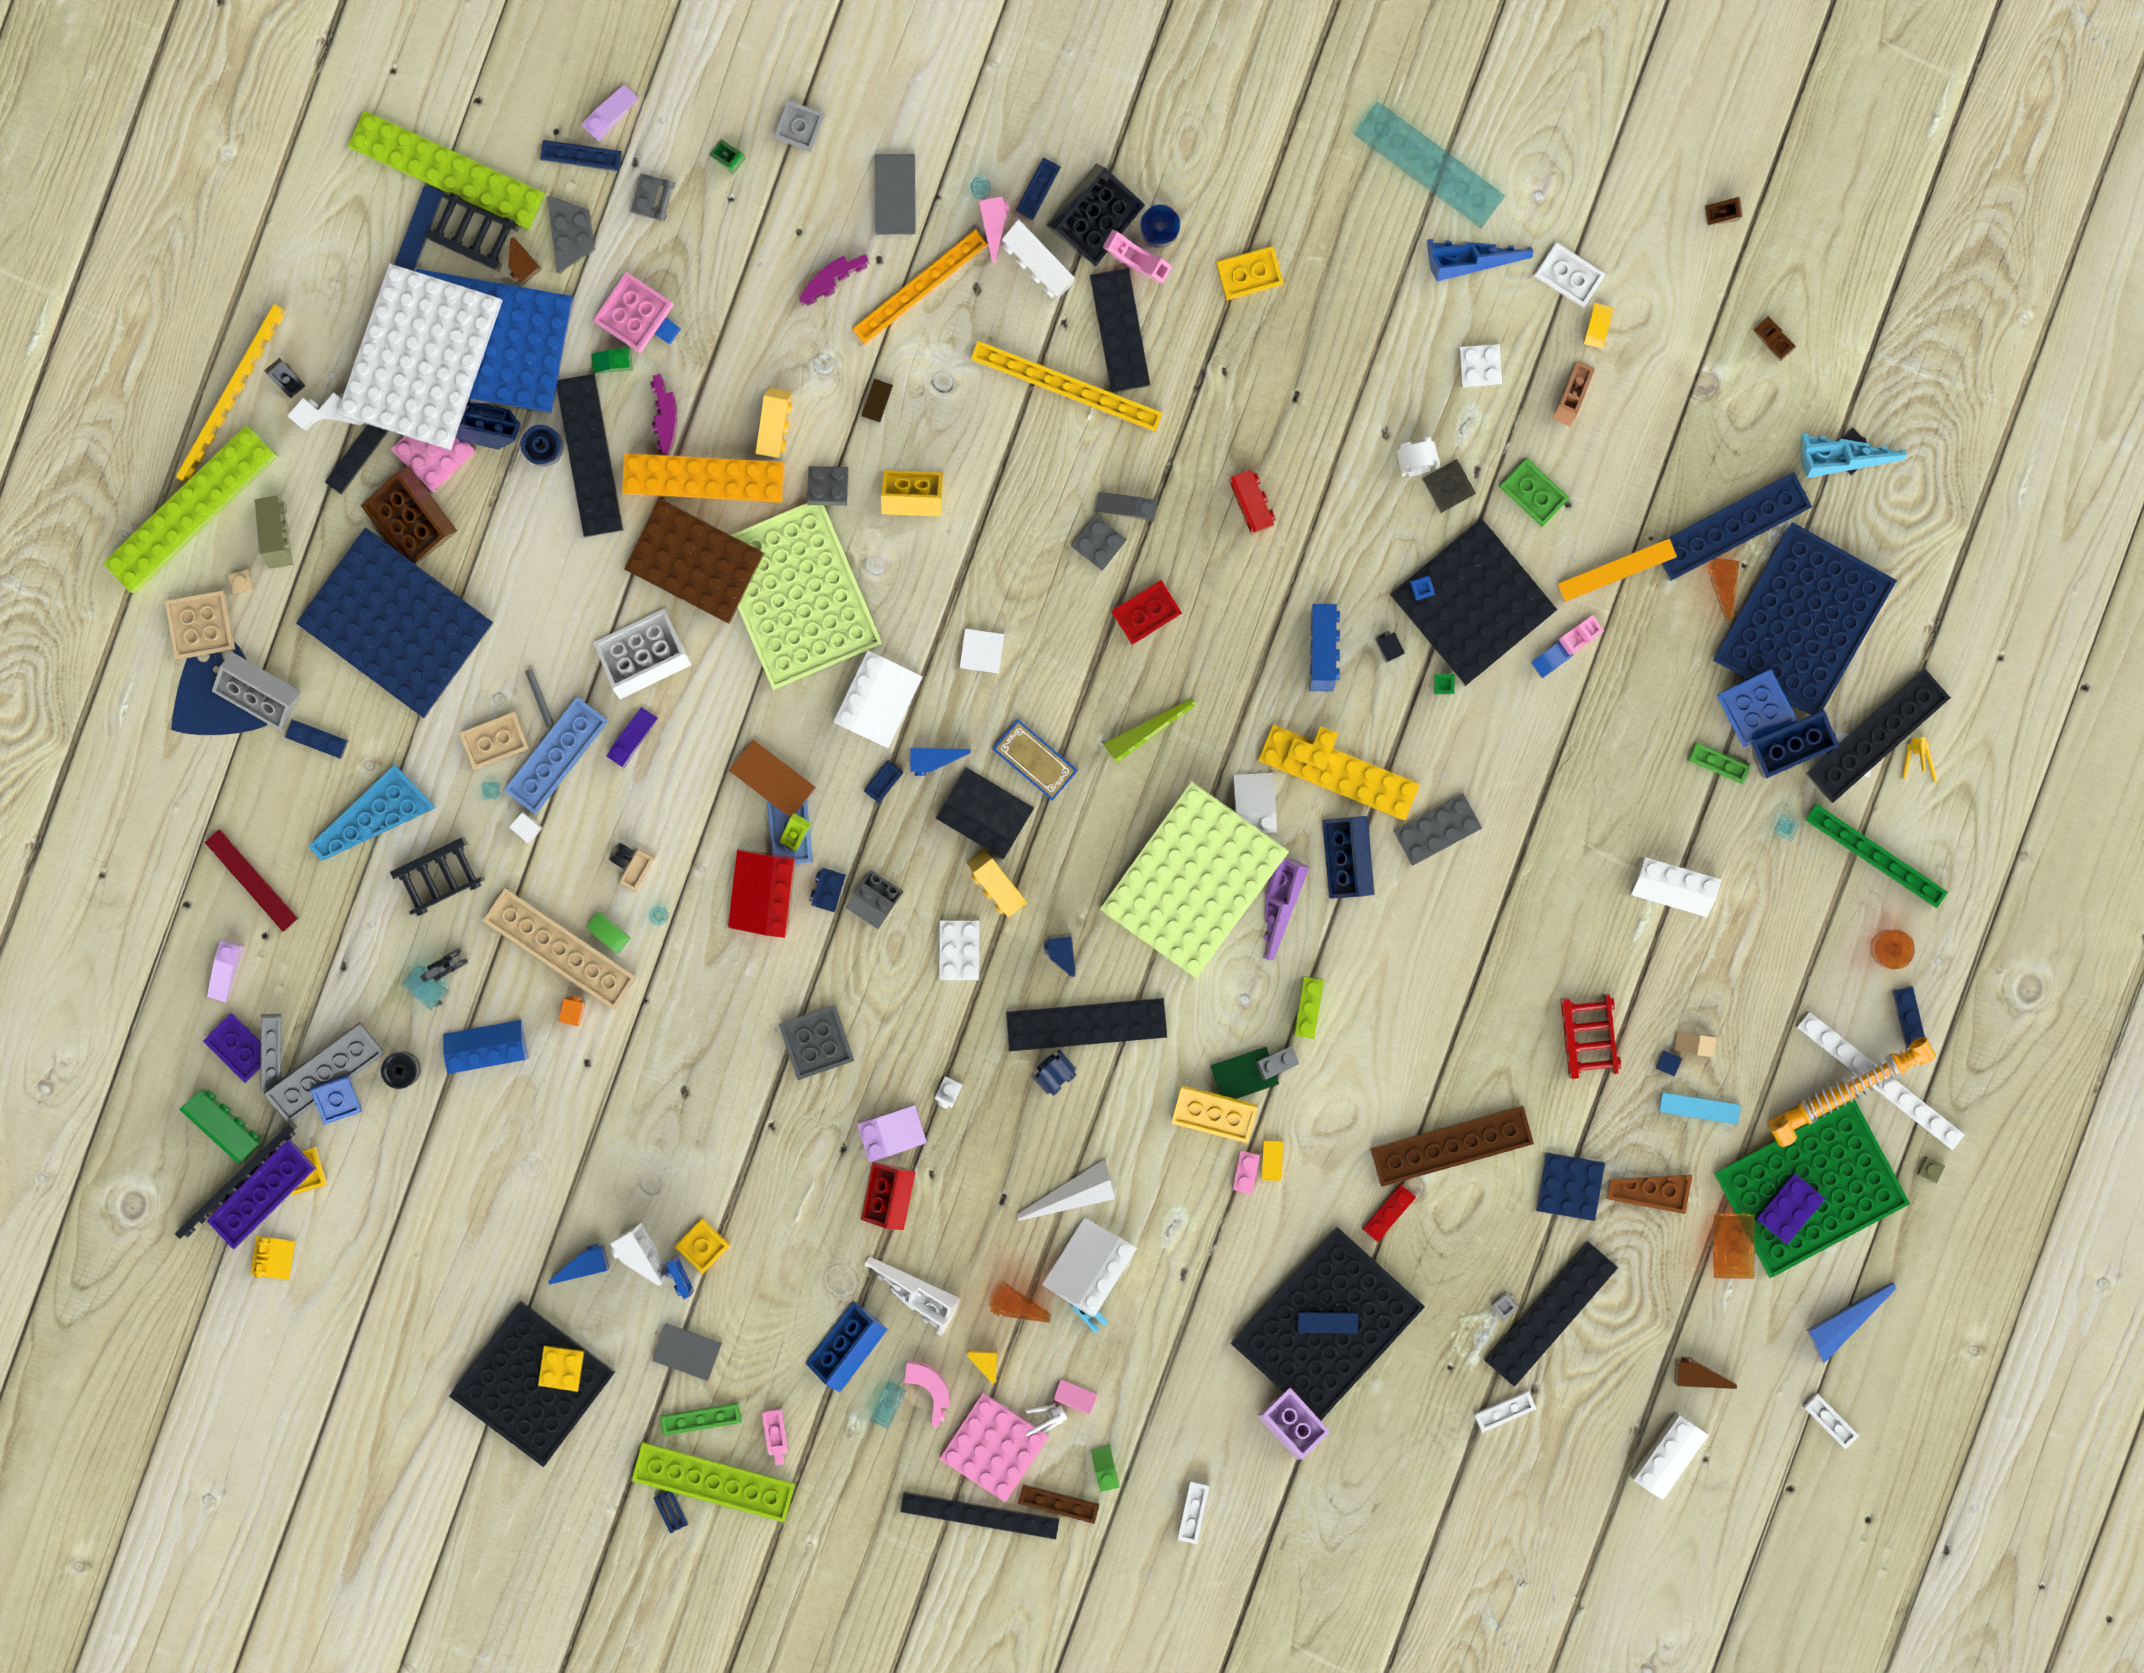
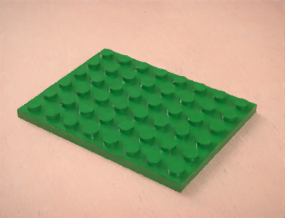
(1834, 1158)

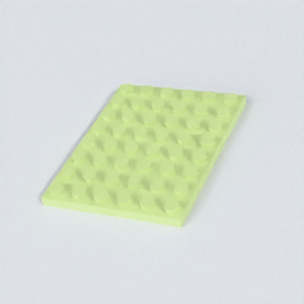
(803, 597)
(1194, 879)

